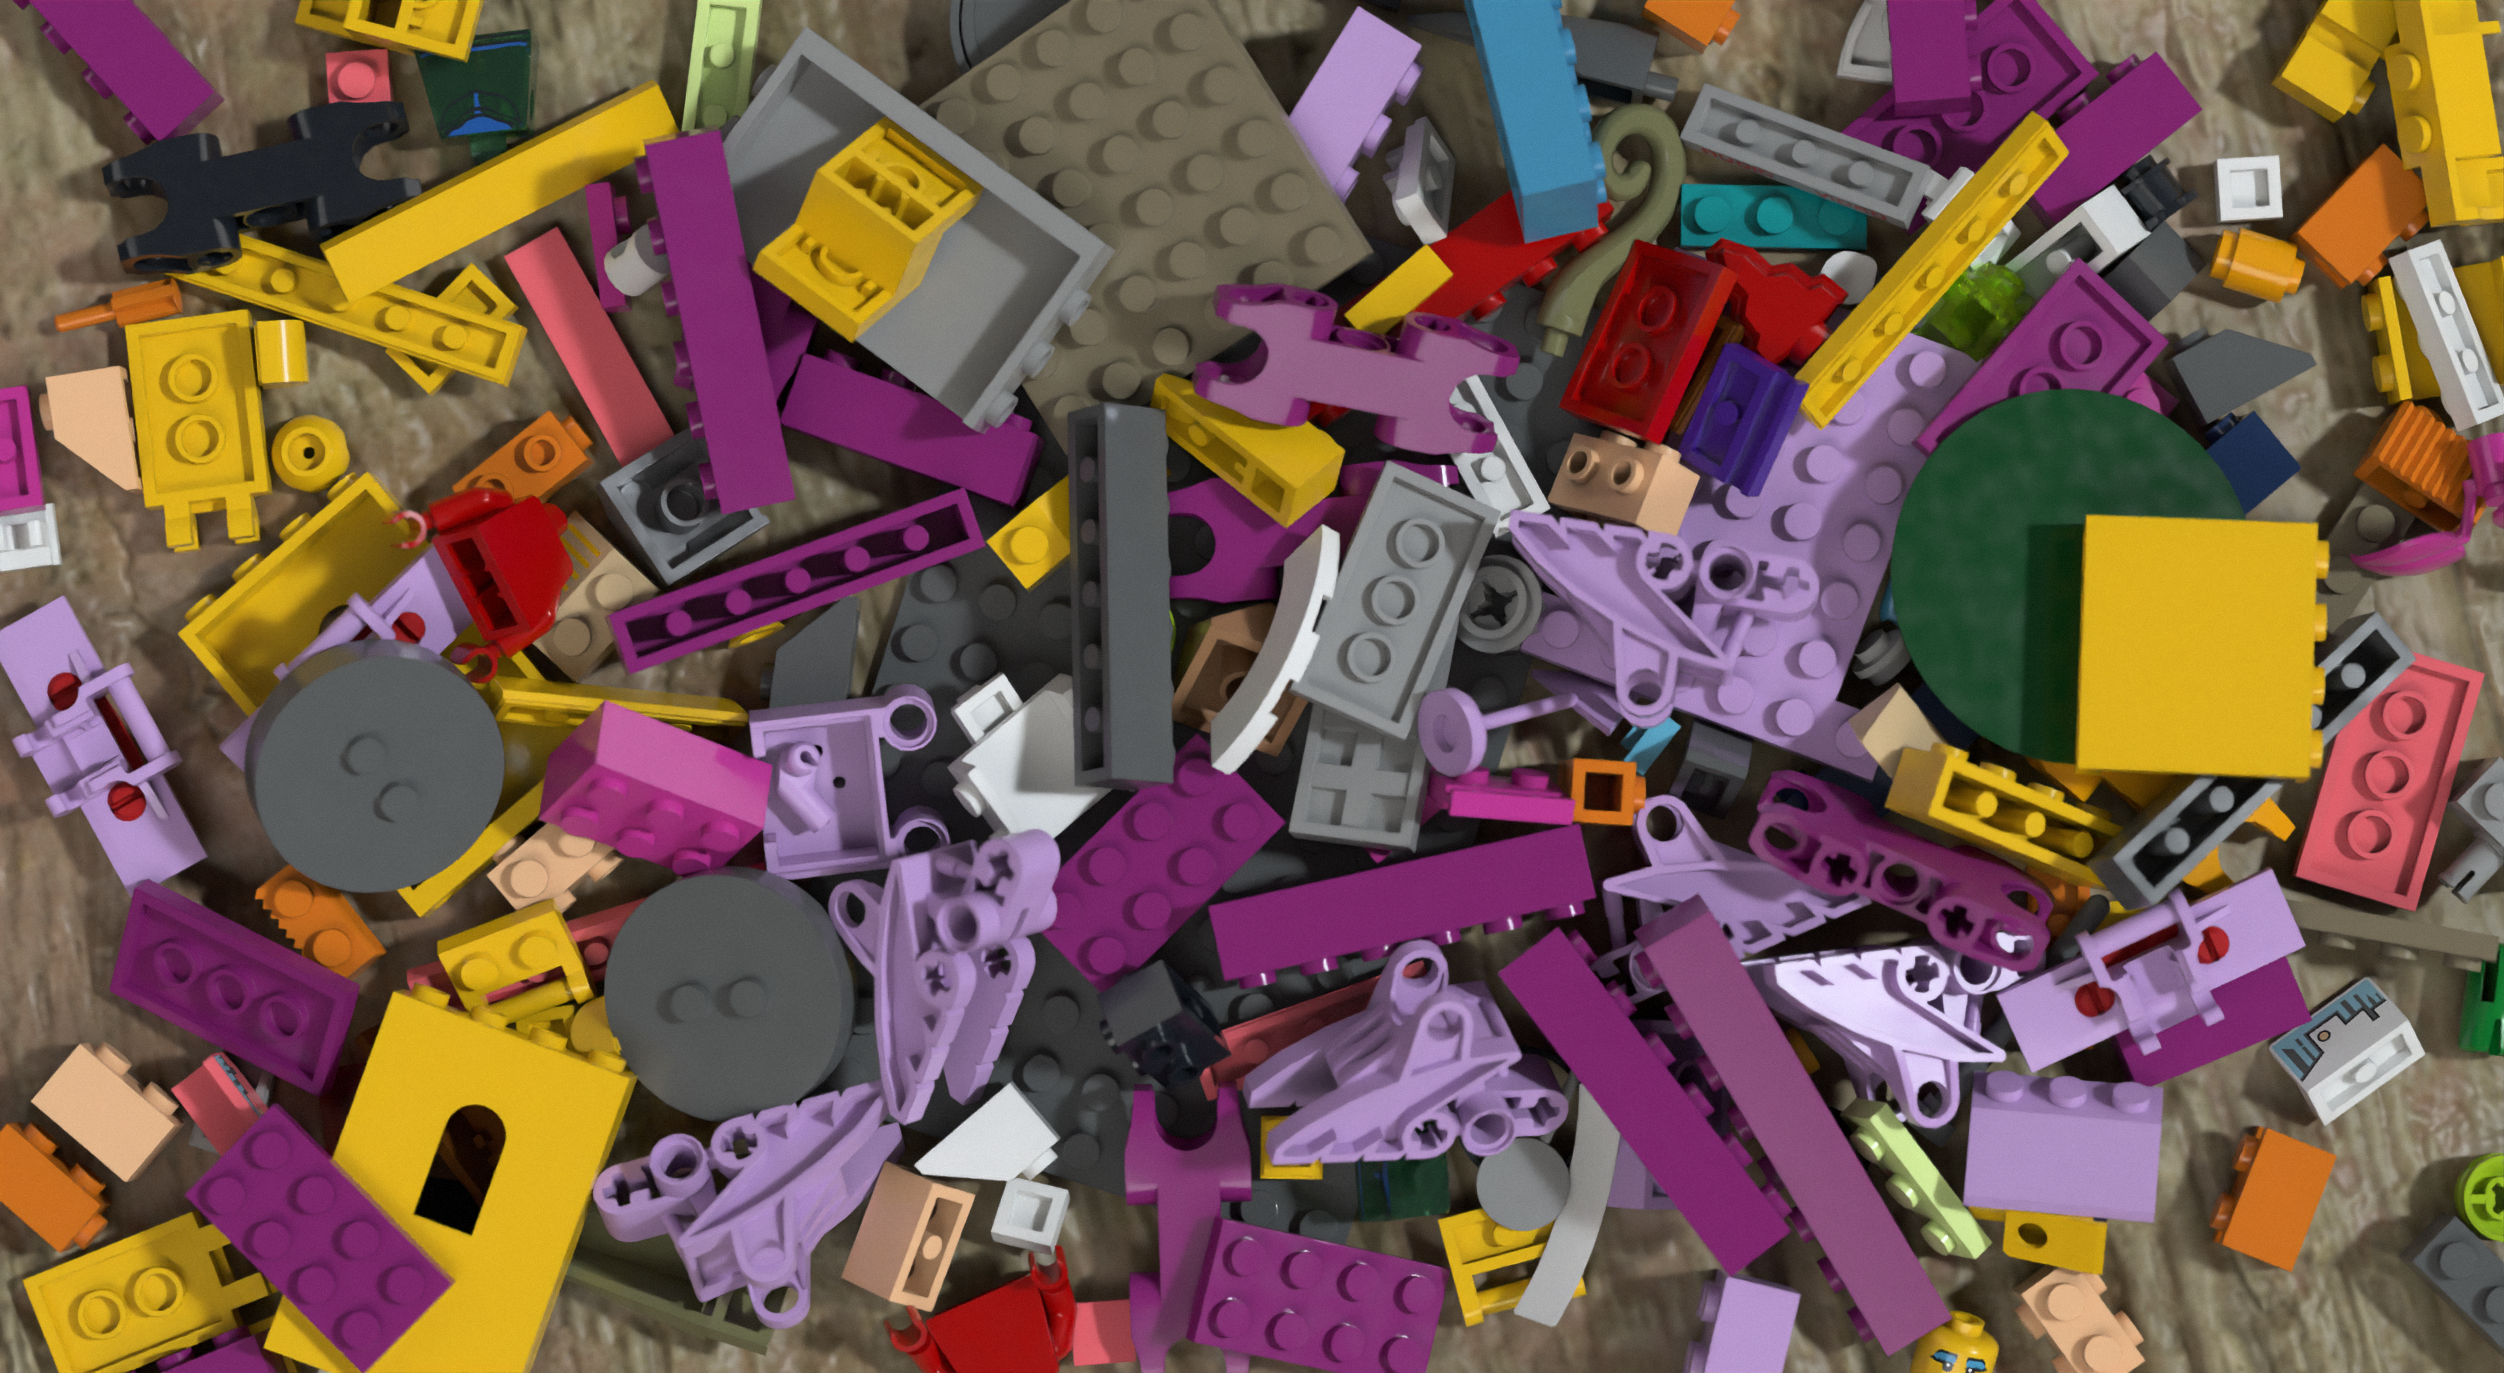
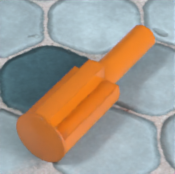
(127, 307)

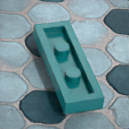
(1768, 219)

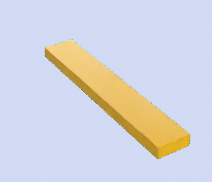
(497, 192)
(1929, 268)
(388, 317)

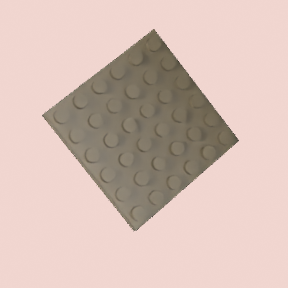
(1171, 155)

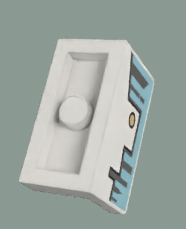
(2347, 1050)

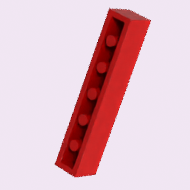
(1486, 261)

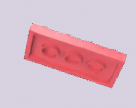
(2390, 786)

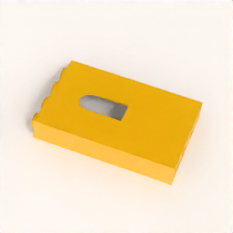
(280, 611)
(559, 1134)

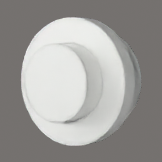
(1880, 656)

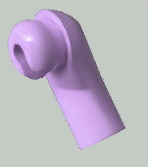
(796, 784)

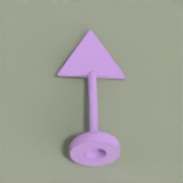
(1455, 730)

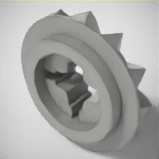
(1508, 578)

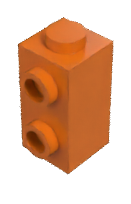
(536, 460)
(1602, 791)
(46, 1191)

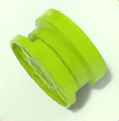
(2481, 1196)

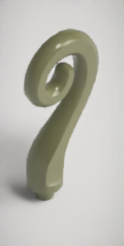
(1578, 282)

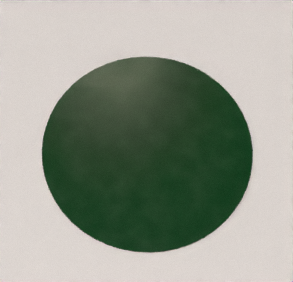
(1996, 542)

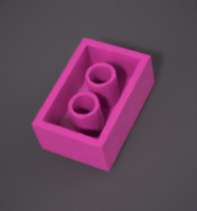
(654, 791)

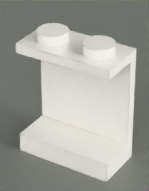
(1025, 768)

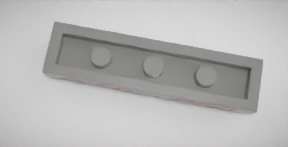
(1806, 156)

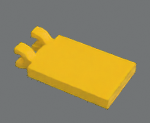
(199, 423)
(142, 1298)

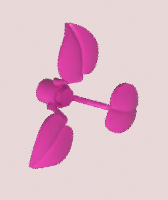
(2444, 548)

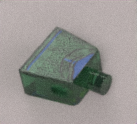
(487, 96)
(1402, 1187)

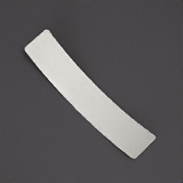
(1580, 1219)

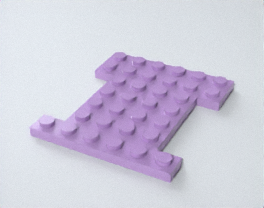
(1826, 503)

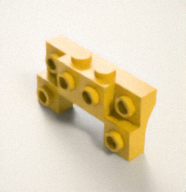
(2447, 109)

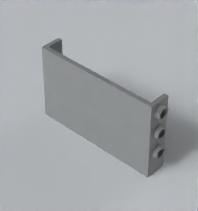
(998, 274)

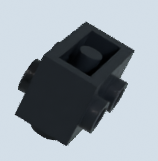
(1162, 1025)

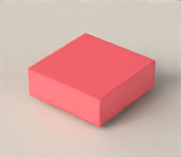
(1103, 1333)

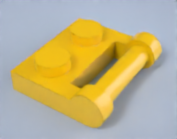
(514, 951)
(1480, 1245)

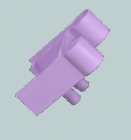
(848, 748)

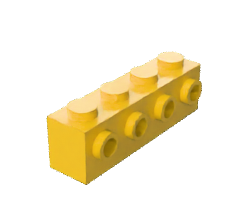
(1999, 814)

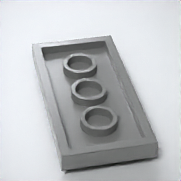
(1395, 600)

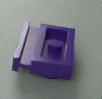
(1742, 419)

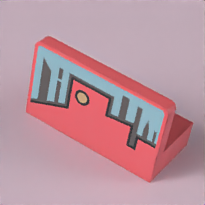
(220, 1101)

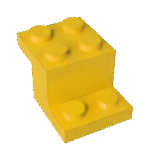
(398, 25)
(868, 228)

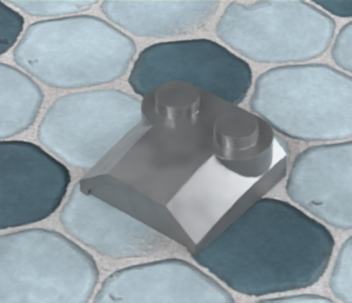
(664, 514)

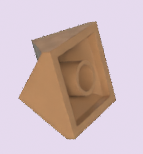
(1216, 663)

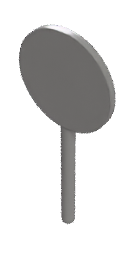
(1527, 1180)

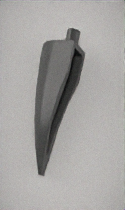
(1610, 55)

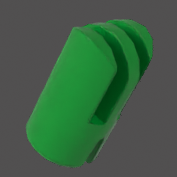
(2483, 1020)

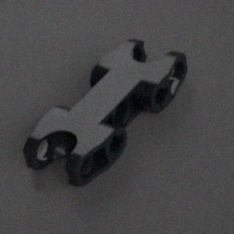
(223, 196)

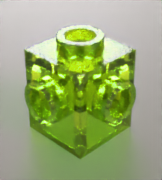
(1982, 308)

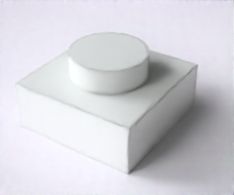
(2247, 189)
(1030, 1215)

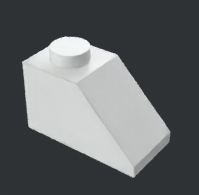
(2094, 232)
(995, 1142)

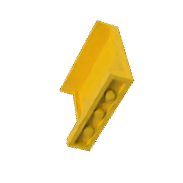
(2199, 647)

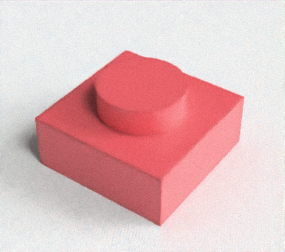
(359, 76)

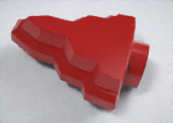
(1778, 304)

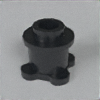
(2154, 191)

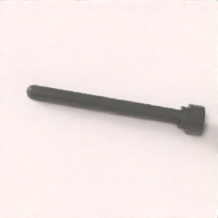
(1999, 1031)

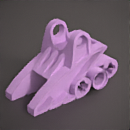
(1652, 641)
(1744, 893)
(937, 961)
(1884, 1030)
(1404, 1061)
(777, 1202)

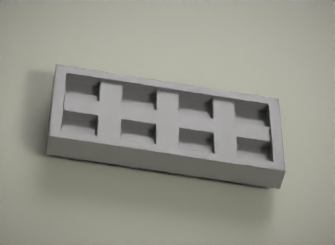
(1363, 784)

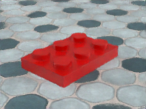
(1648, 341)

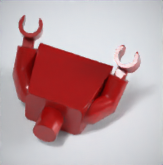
(503, 563)
(1005, 1330)

